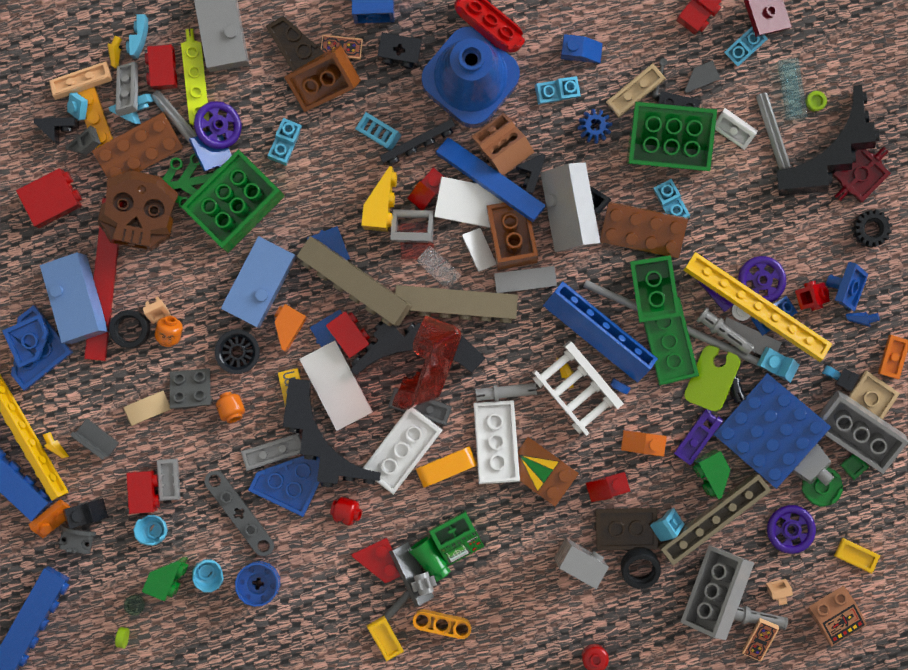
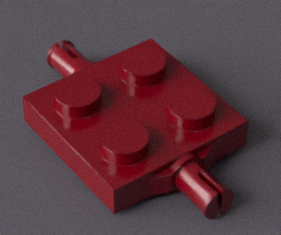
(864, 177)

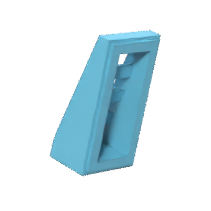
(393, 139)

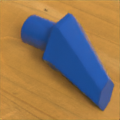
(863, 318)

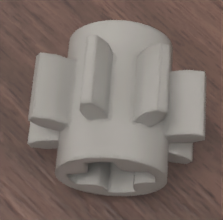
(423, 584)

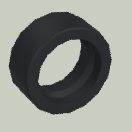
(114, 334)
(644, 581)

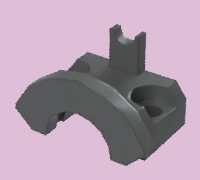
(76, 540)

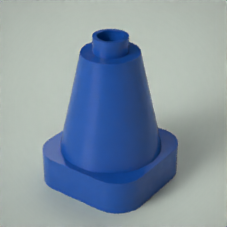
(470, 77)

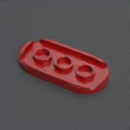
(491, 24)

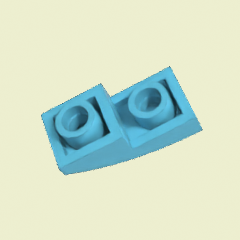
(137, 42)
(744, 47)
(557, 90)
(284, 141)
(671, 199)

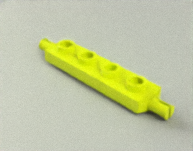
(194, 76)

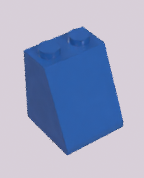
(373, 11)

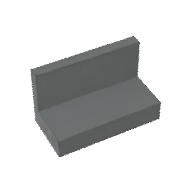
(95, 439)

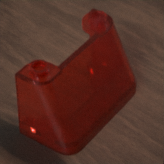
(438, 344)

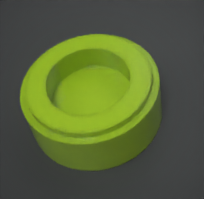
(816, 101)
(122, 637)

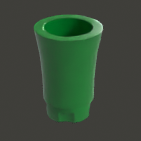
(430, 558)

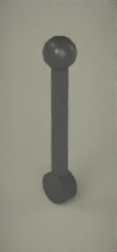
(663, 62)

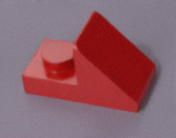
(426, 189)
(607, 487)

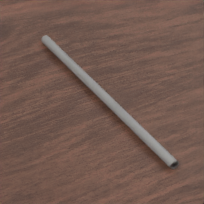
(692, 332)

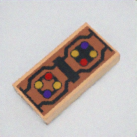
(351, 46)
(760, 639)

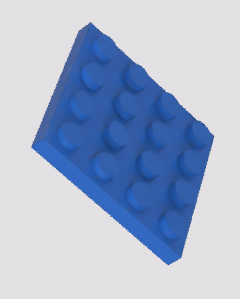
(772, 431)

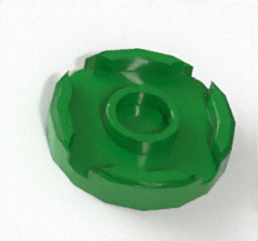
(816, 493)

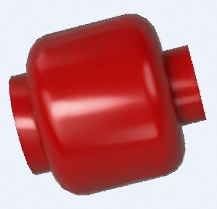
(346, 511)
(595, 657)

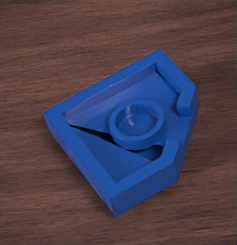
(27, 340)

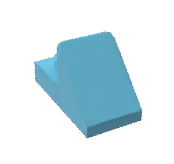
(143, 101)
(778, 364)
(668, 526)

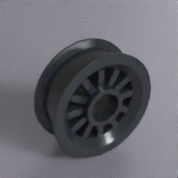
(222, 343)

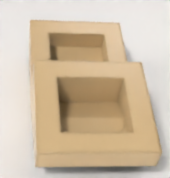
(147, 408)

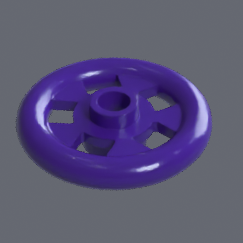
(212, 140)
(778, 273)
(805, 538)

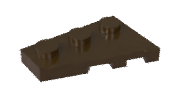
(293, 43)

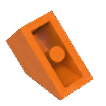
(288, 325)
(643, 443)

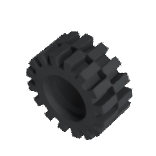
(882, 222)

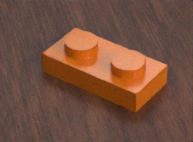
(893, 357)
(49, 519)

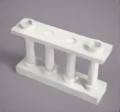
(597, 384)

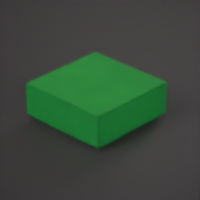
(854, 466)

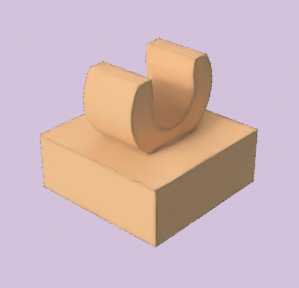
(156, 310)
(779, 590)

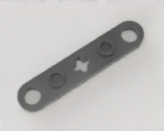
(249, 524)

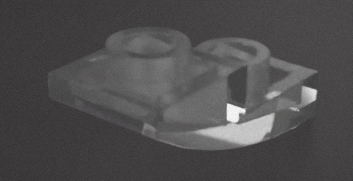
(438, 267)

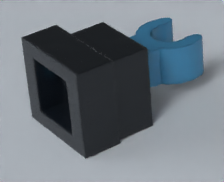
(845, 379)

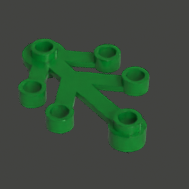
(185, 181)

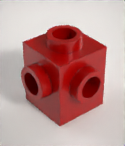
(813, 295)

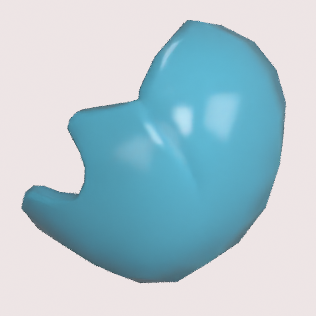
(142, 530)
(202, 580)

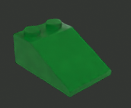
(655, 288)

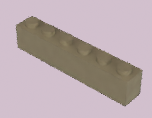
(354, 281)
(460, 302)
(715, 518)

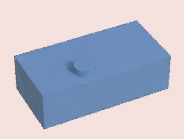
(258, 282)
(74, 298)

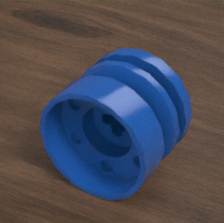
(249, 592)

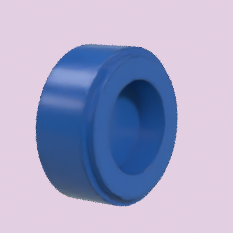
(618, 385)

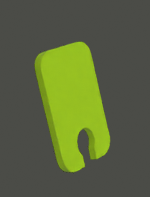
(713, 383)

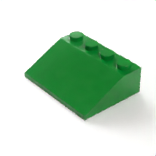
(672, 136)
(233, 201)

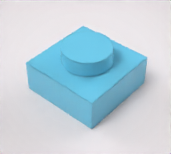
(77, 106)

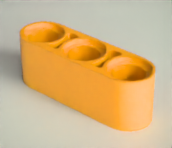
(446, 467)
(450, 630)

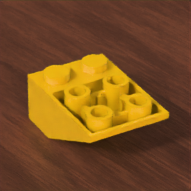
(377, 207)

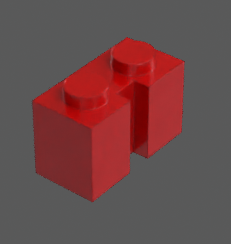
(696, 14)
(161, 67)
(348, 333)
(142, 492)

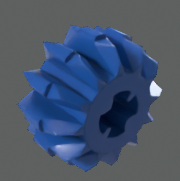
(587, 122)

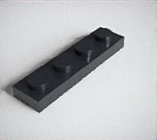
(410, 147)

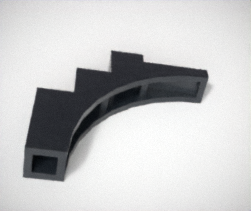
(817, 173)
(392, 341)
(300, 416)

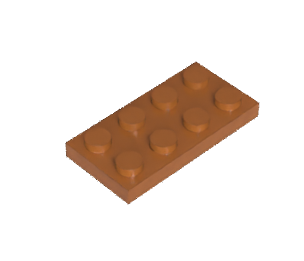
(138, 147)
(643, 230)

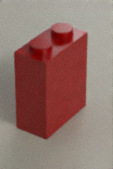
(49, 197)

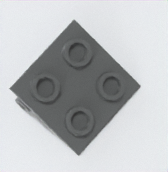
(190, 388)

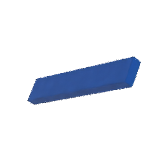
(490, 179)

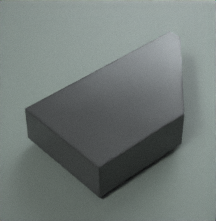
(702, 76)
(84, 142)

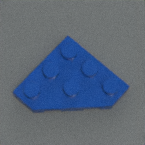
(52, 355)
(288, 484)

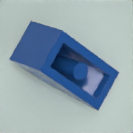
(581, 49)

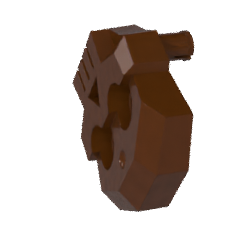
(141, 194)

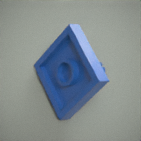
(850, 286)

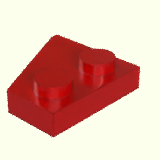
(378, 560)

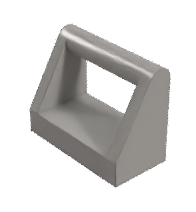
(412, 237)

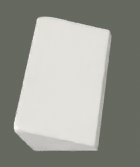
(735, 129)
(479, 249)

